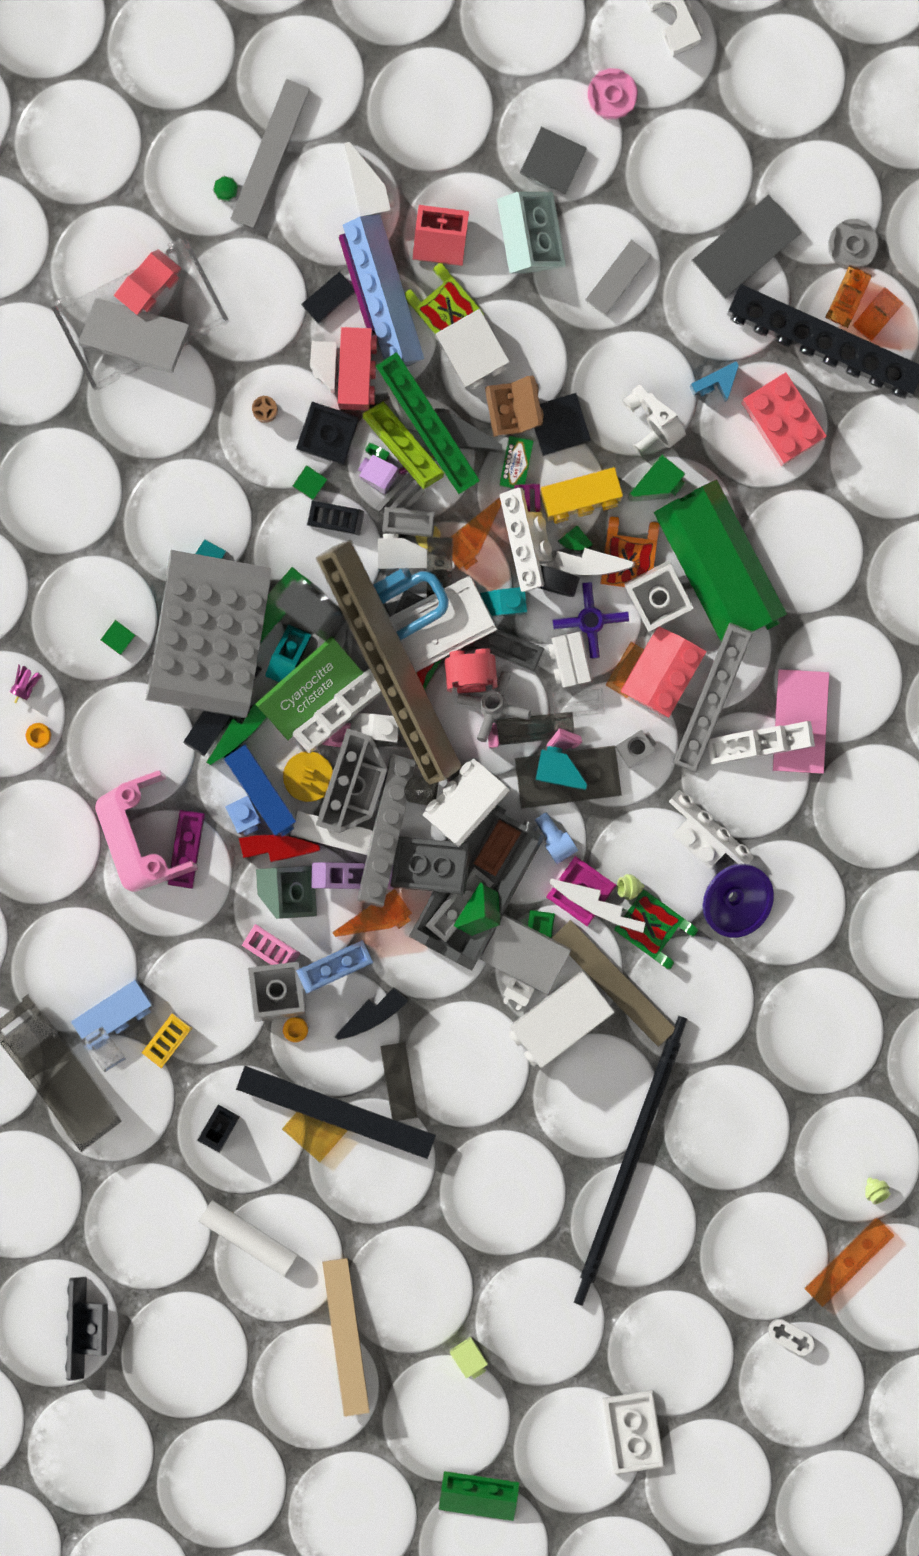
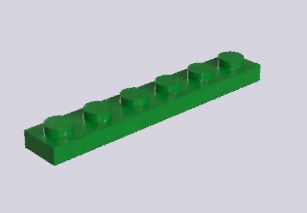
(427, 423)

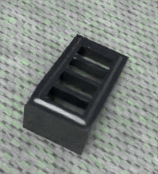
(356, 523)

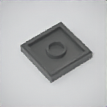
(553, 160)

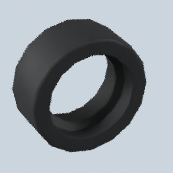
(559, 581)

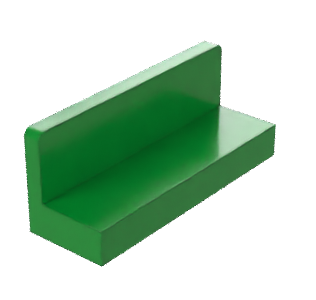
(478, 1496)

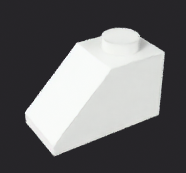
(380, 727)

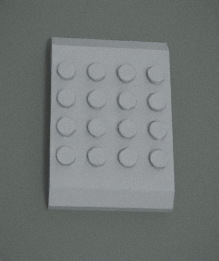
(209, 634)

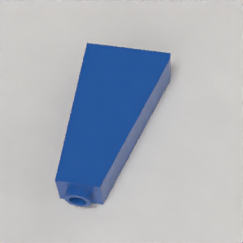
(260, 790)

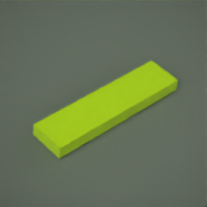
(403, 445)

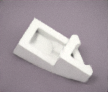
(324, 362)

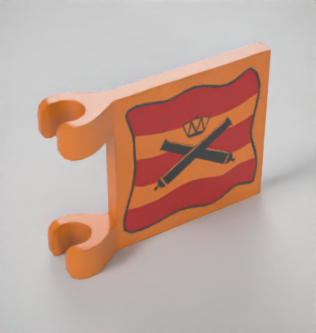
(632, 549)

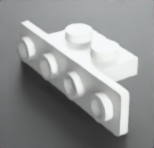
(527, 539)
(704, 836)

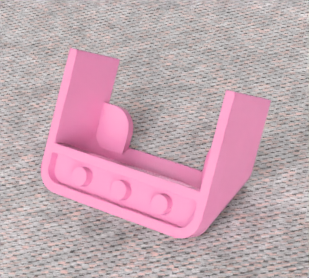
(133, 870)

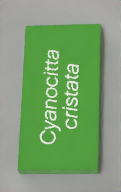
(309, 687)

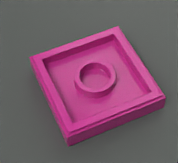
(582, 875)

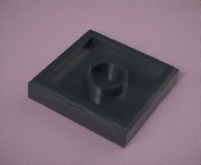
(562, 425)
(327, 433)

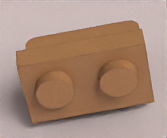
(514, 407)

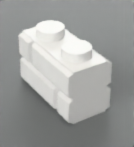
(570, 660)

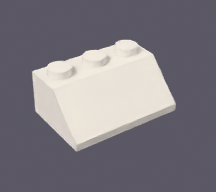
(465, 802)

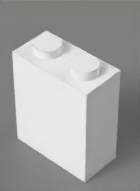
(472, 349)

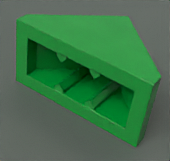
(480, 912)

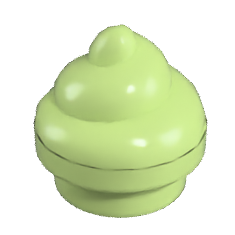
(629, 886)
(876, 1190)

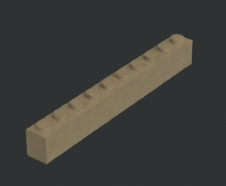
(389, 662)

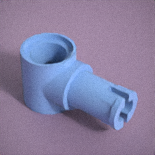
(557, 843)

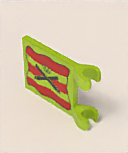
(445, 304)

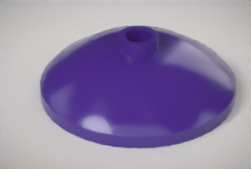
(748, 905)

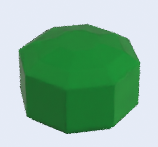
(225, 189)

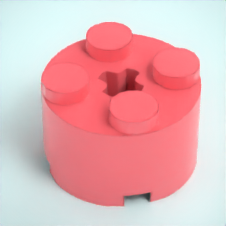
(471, 671)

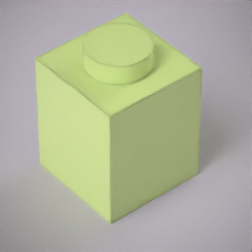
(469, 1358)

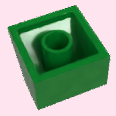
(659, 482)

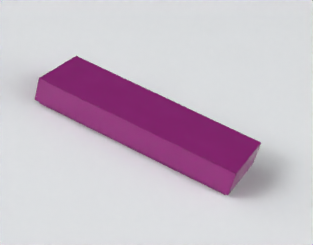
(186, 845)

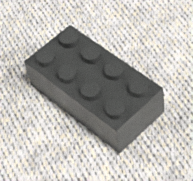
(311, 609)

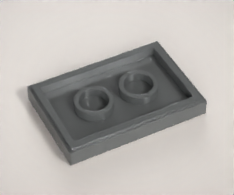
(431, 865)

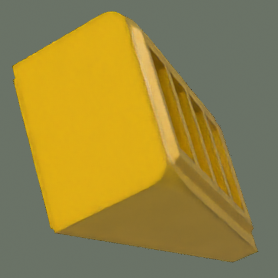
(159, 1035)

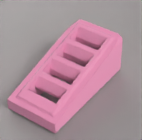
(252, 937)

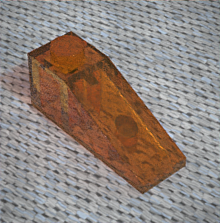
(472, 536)
(375, 918)

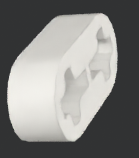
(794, 1332)

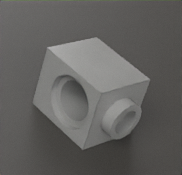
(626, 753)

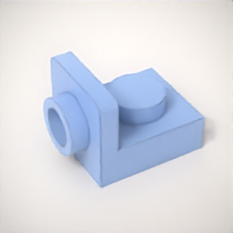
(243, 816)

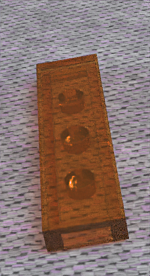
(849, 1261)

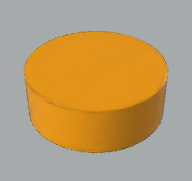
(38, 735)
(295, 1029)

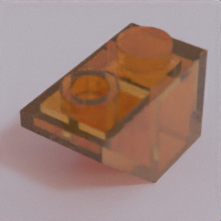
(848, 296)

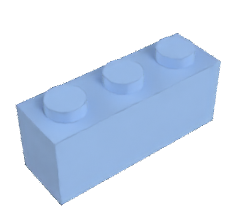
(115, 1011)

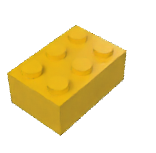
(581, 495)

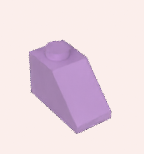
(378, 473)

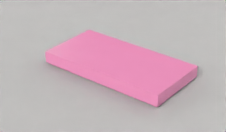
(799, 699)

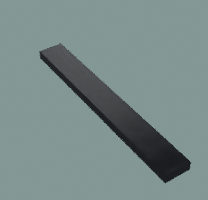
(335, 1112)

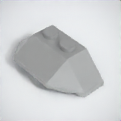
(353, 784)

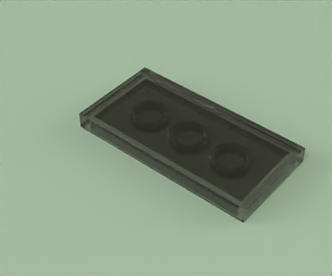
(595, 765)

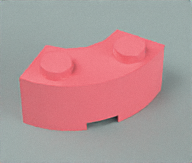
(148, 282)

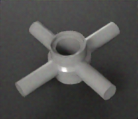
(489, 699)

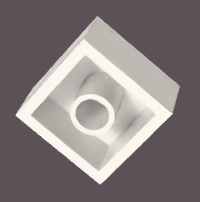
(658, 595)

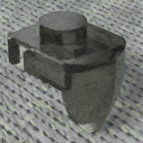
(420, 792)

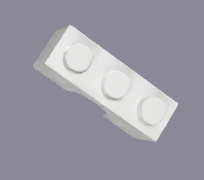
(683, 32)

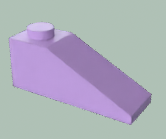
(339, 875)

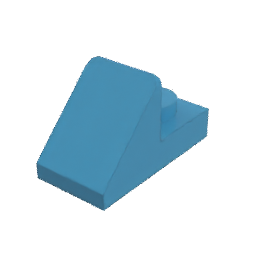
(722, 378)

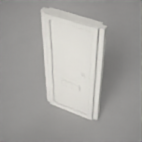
(461, 625)

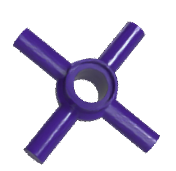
(590, 631)

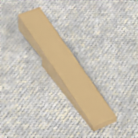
(346, 1337)

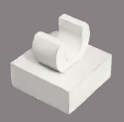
(518, 992)

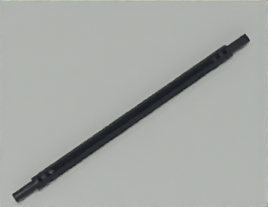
(630, 1161)

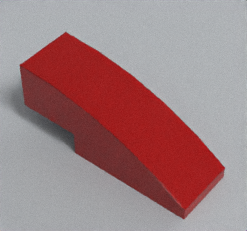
(276, 846)

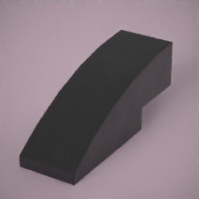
(372, 1015)

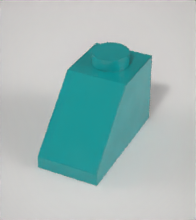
(505, 602)
(287, 653)
(558, 769)

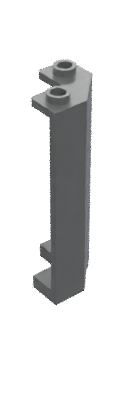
(461, 946)

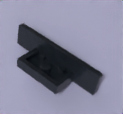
(85, 1328)

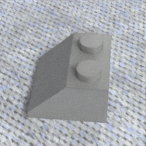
(276, 992)

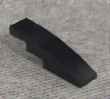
(208, 728)

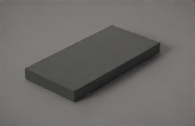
(746, 246)

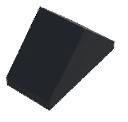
(218, 1128)

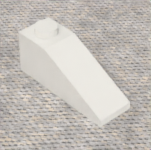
(369, 189)
(400, 553)

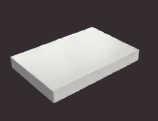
(633, 1432)

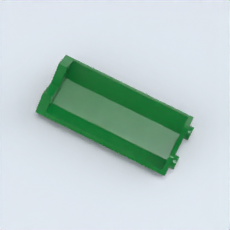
(720, 561)

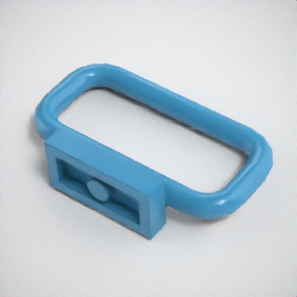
(402, 581)

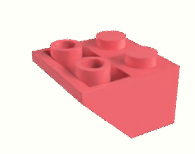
(440, 235)

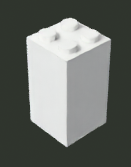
(560, 1020)

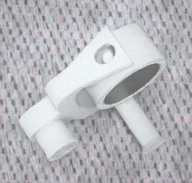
(660, 418)

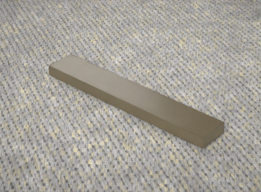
(614, 983)

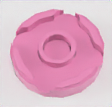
(612, 94)

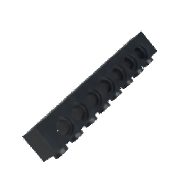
(839, 338)

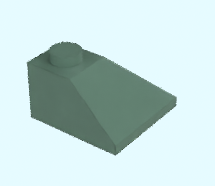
(287, 891)

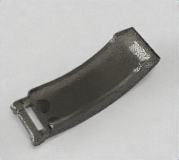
(58, 1075)

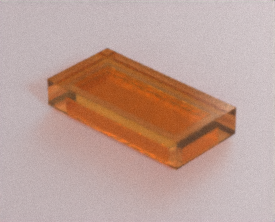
(624, 668)

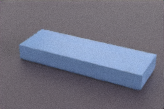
(334, 966)

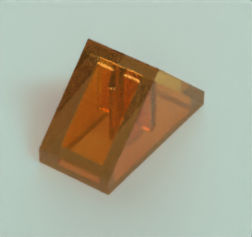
(877, 314)

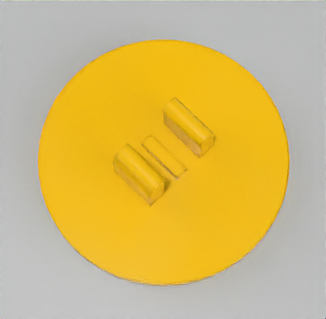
(307, 776)

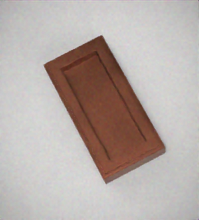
(497, 848)

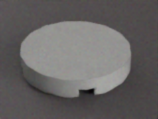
(853, 243)

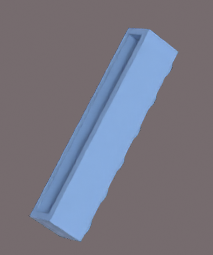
(382, 288)

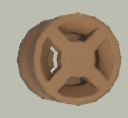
(264, 404)

